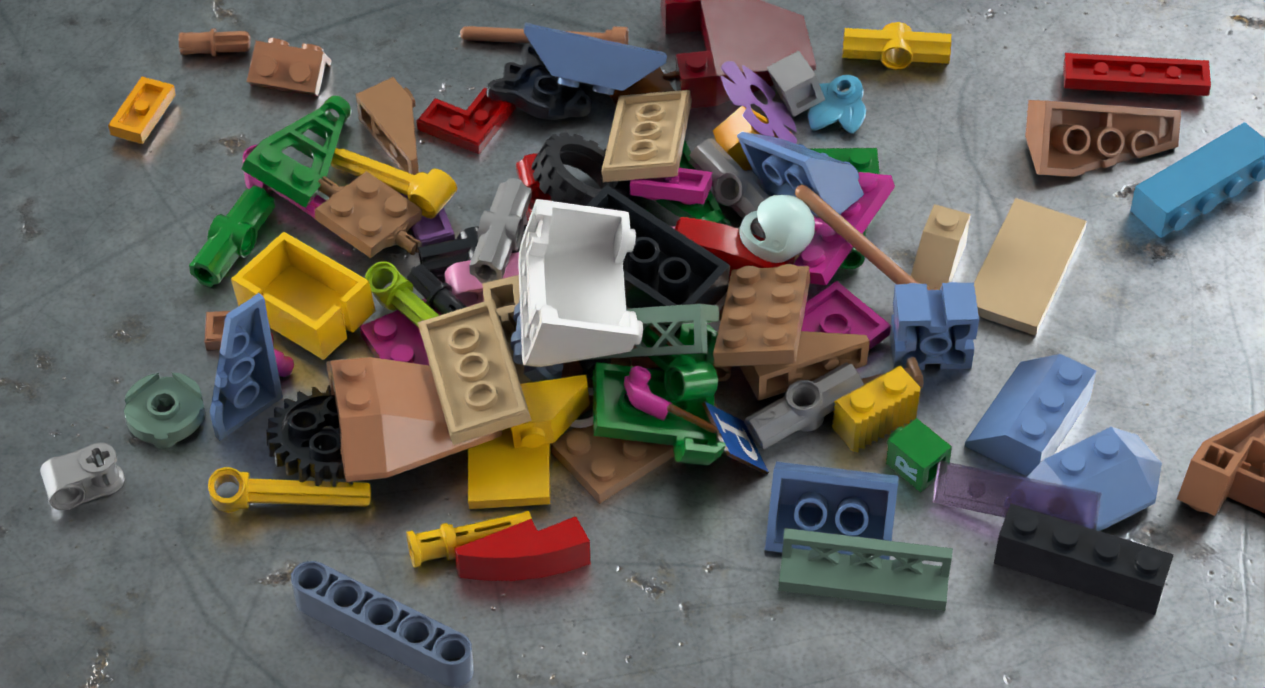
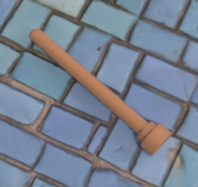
(512, 35)
(853, 236)

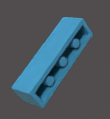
(1200, 180)

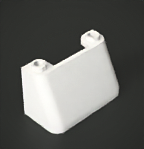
(575, 284)

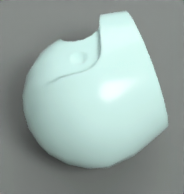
(786, 225)

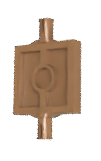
(369, 214)

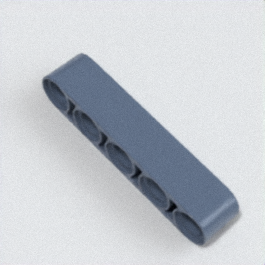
(390, 639)

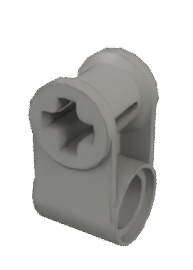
(79, 478)

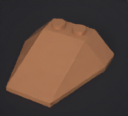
(389, 417)

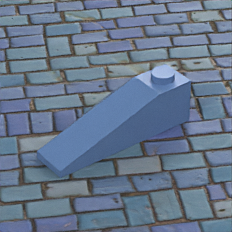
(246, 369)

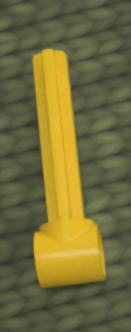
(426, 190)
(284, 491)

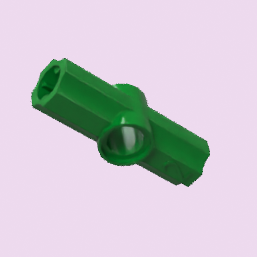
(232, 236)

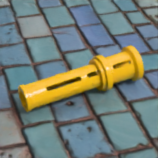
(442, 541)

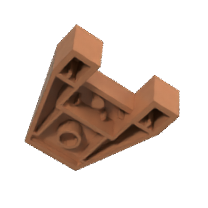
(1228, 467)

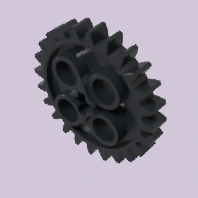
(307, 437)

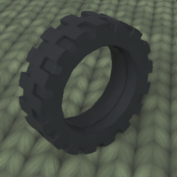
(578, 154)

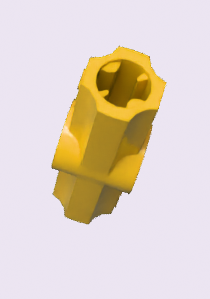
(896, 45)

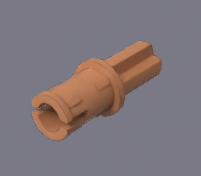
(214, 42)

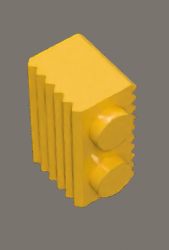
(876, 408)

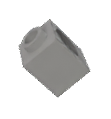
(796, 83)

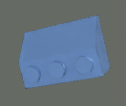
(786, 165)
(1033, 412)
(830, 503)

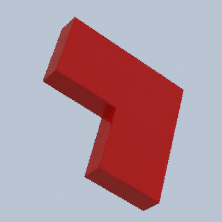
(466, 128)

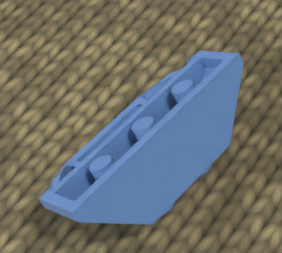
(591, 59)
(1111, 464)

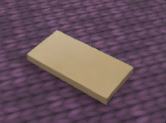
(647, 136)
(1026, 265)
(473, 372)

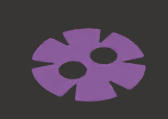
(742, 96)

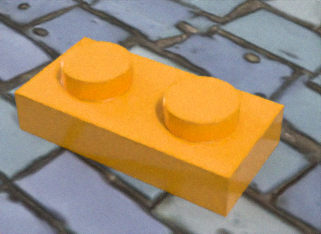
(142, 110)

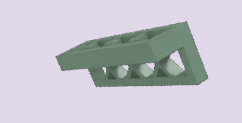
(674, 316)
(864, 573)

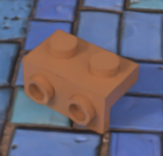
(288, 67)

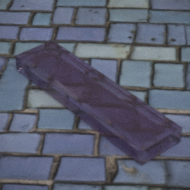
(995, 491)

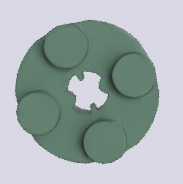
(167, 427)

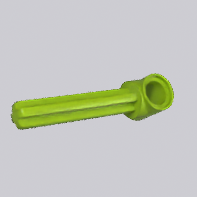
(399, 294)

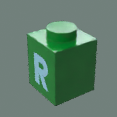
(916, 453)

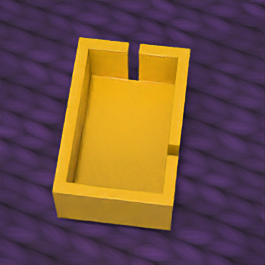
(306, 294)

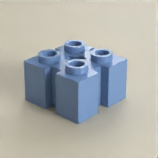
(934, 325)

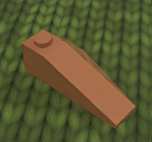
(1087, 137)

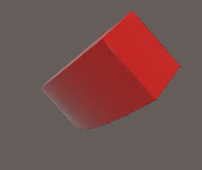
(724, 243)
(525, 552)

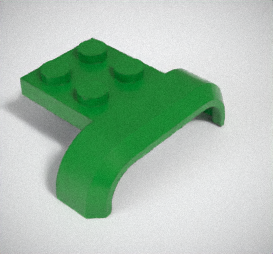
(619, 419)

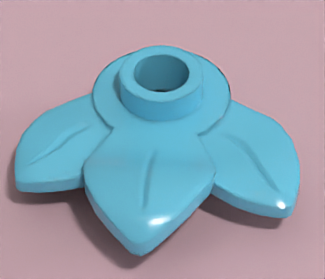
(839, 105)

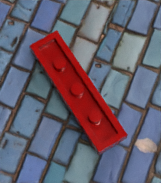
(1137, 74)

